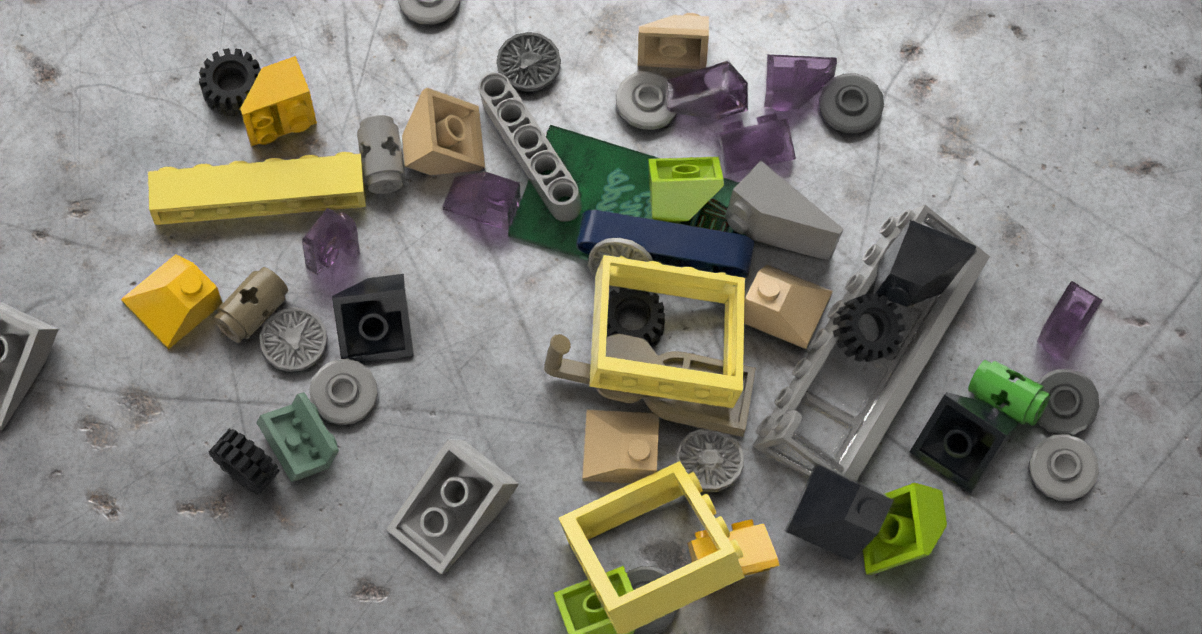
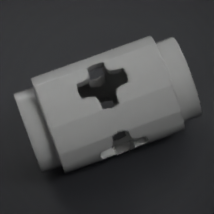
(383, 164)

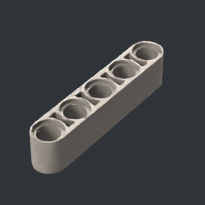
(532, 160)

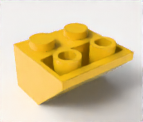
(277, 103)

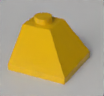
(173, 300)

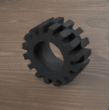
(223, 66)
(639, 300)
(886, 321)
(244, 461)

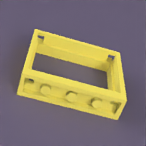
(666, 380)
(673, 589)

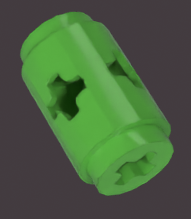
(1025, 397)

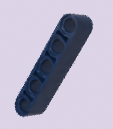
(670, 242)

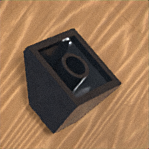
(920, 264)
(373, 320)
(963, 438)
(838, 513)

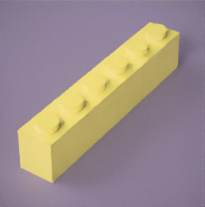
(256, 188)

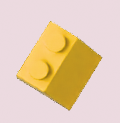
(753, 541)

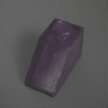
(795, 79)
(709, 92)
(484, 198)
(1069, 321)

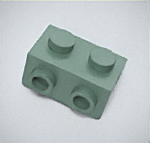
(299, 438)

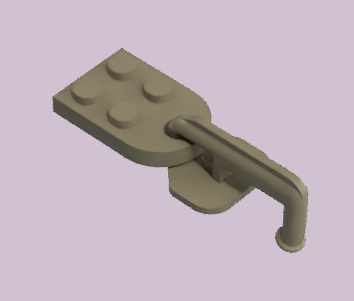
(632, 348)

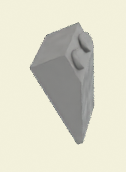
(780, 216)
(23, 352)
(451, 504)

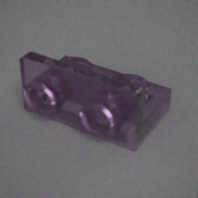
(748, 145)
(327, 236)

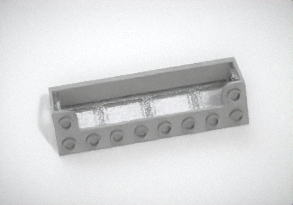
(844, 406)

